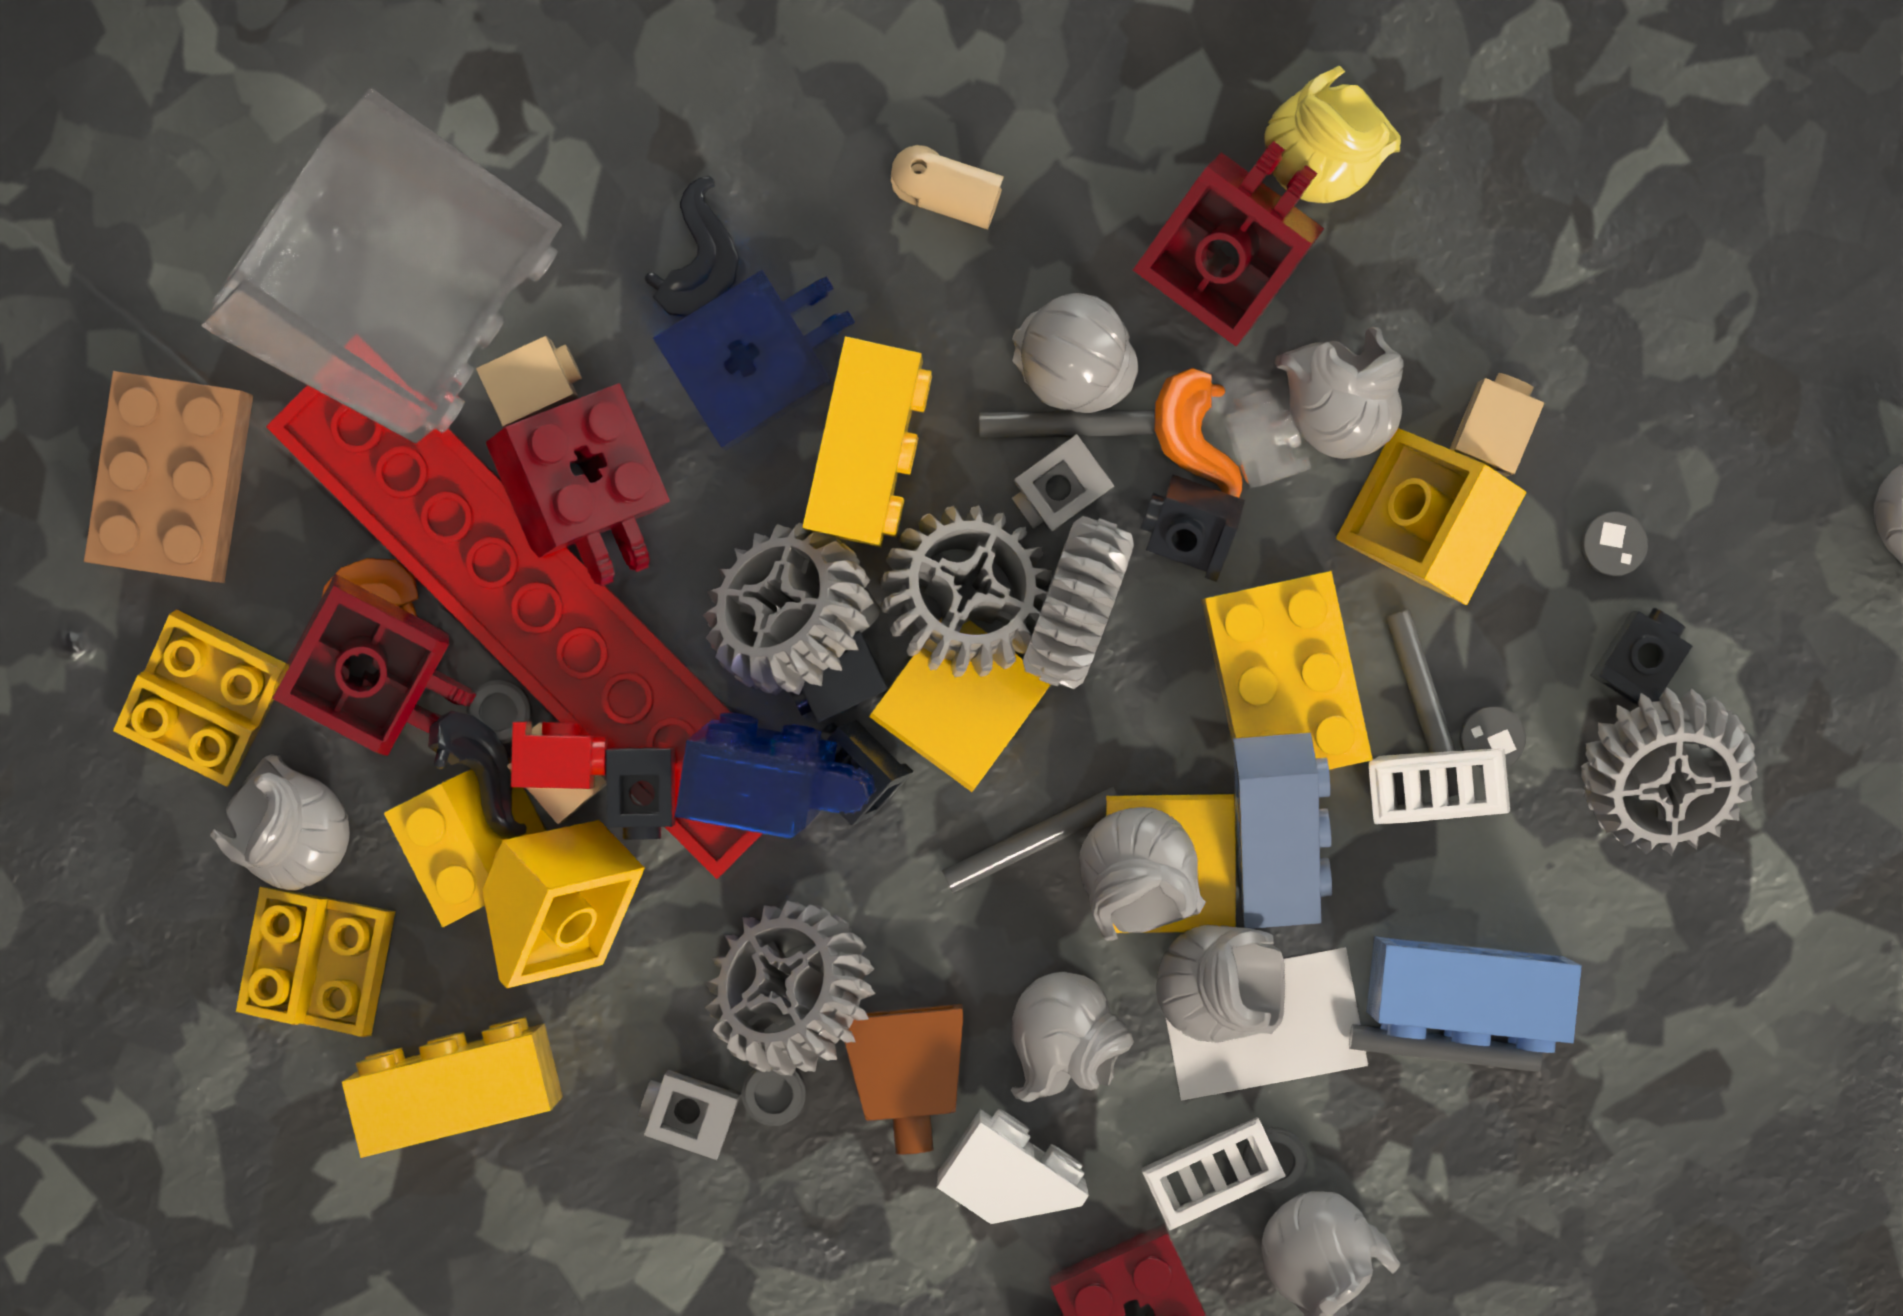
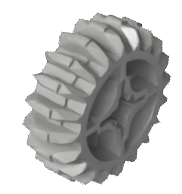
(944, 579)
(1078, 602)
(776, 620)
(1648, 759)
(811, 988)

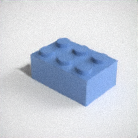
(1473, 993)

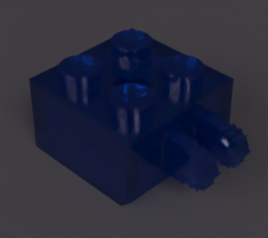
(785, 369)
(765, 777)

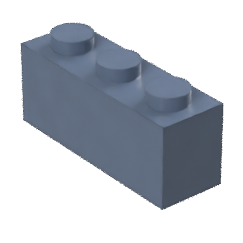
(1281, 830)

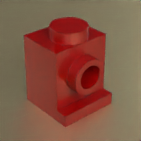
(556, 756)

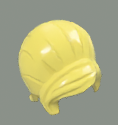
(1332, 133)

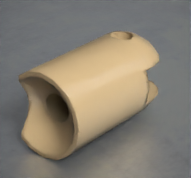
(946, 186)

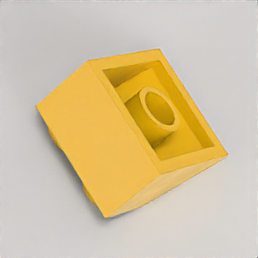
(1431, 515)
(452, 843)
(557, 901)

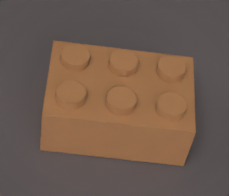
(168, 477)

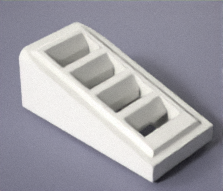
(1384, 793)
(1200, 1204)

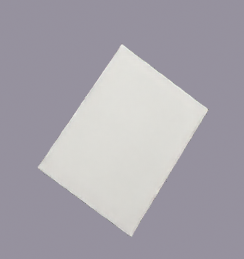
(1306, 1044)

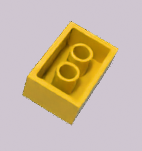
(867, 442)
(1288, 666)
(451, 1086)

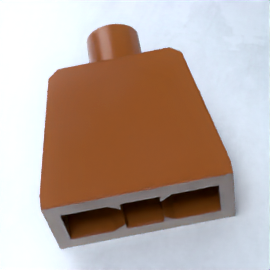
(908, 1069)

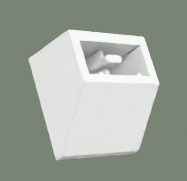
(1007, 1176)

